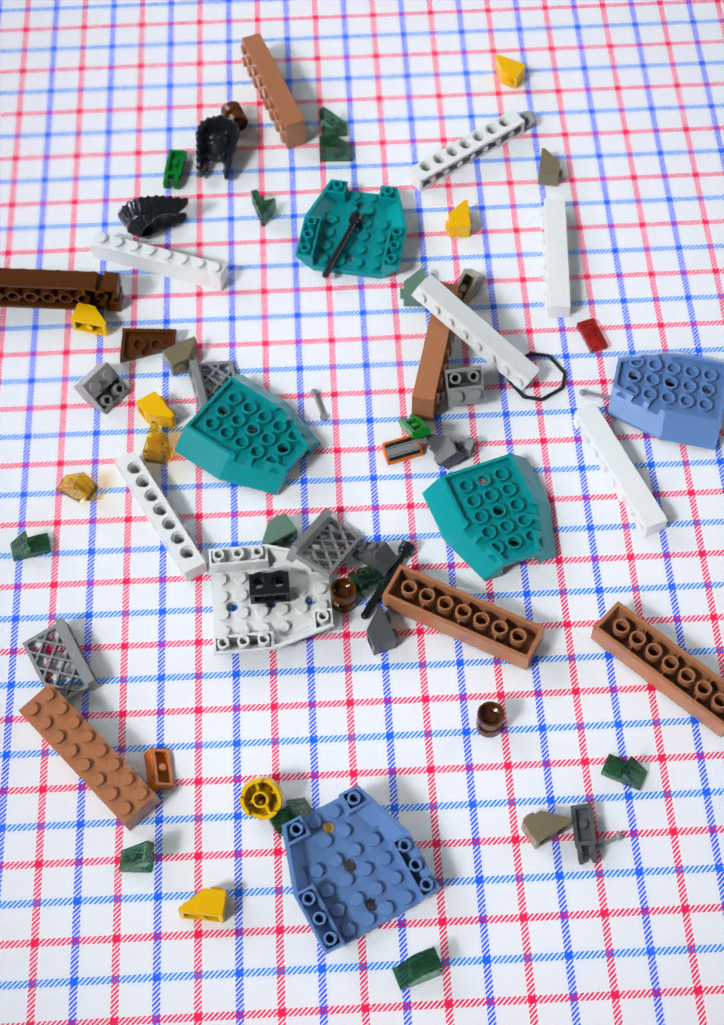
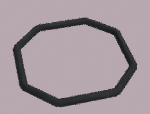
(550, 394)

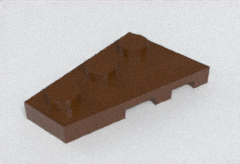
(145, 342)

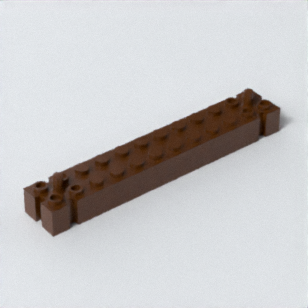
(60, 289)

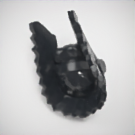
(216, 143)
(150, 214)

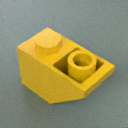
(155, 409)

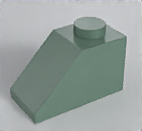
(409, 287)
(280, 531)

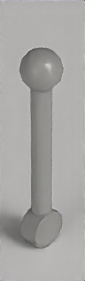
(582, 392)
(323, 417)
(618, 836)

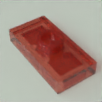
(592, 335)

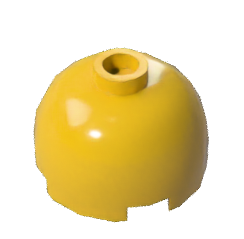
(261, 797)

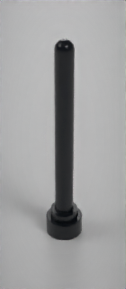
(354, 221)
(405, 550)

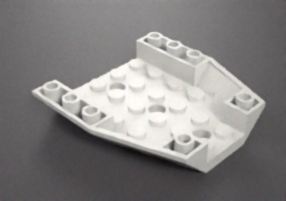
(256, 625)

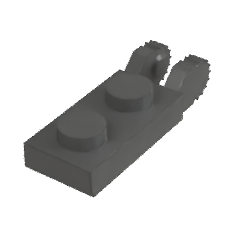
(584, 831)

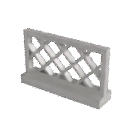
(199, 385)
(312, 536)
(72, 649)

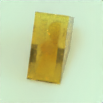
(157, 446)
(78, 487)

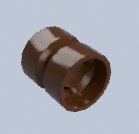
(234, 111)
(343, 595)
(490, 719)

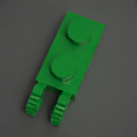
(174, 167)
(414, 427)

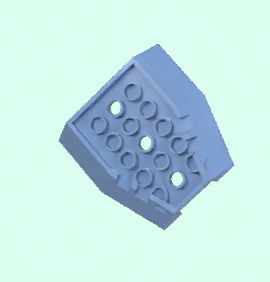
(670, 413)
(386, 868)

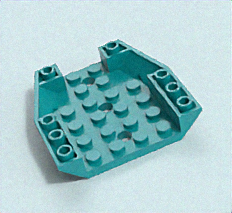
(377, 246)
(233, 454)
(479, 536)

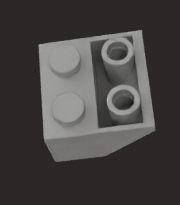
(464, 386)
(102, 387)

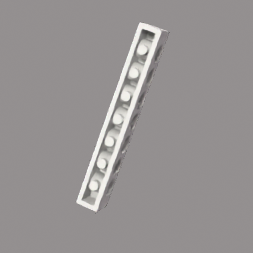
(465, 150)
(188, 567)

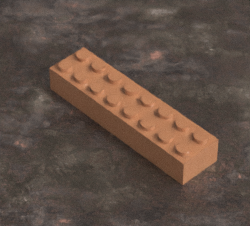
(273, 91)
(432, 365)
(463, 617)
(663, 665)
(90, 756)

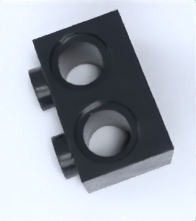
(269, 592)

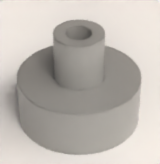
(529, 118)
(468, 446)

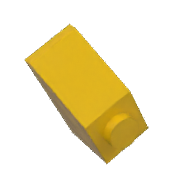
(509, 71)
(459, 221)
(88, 319)
(206, 905)

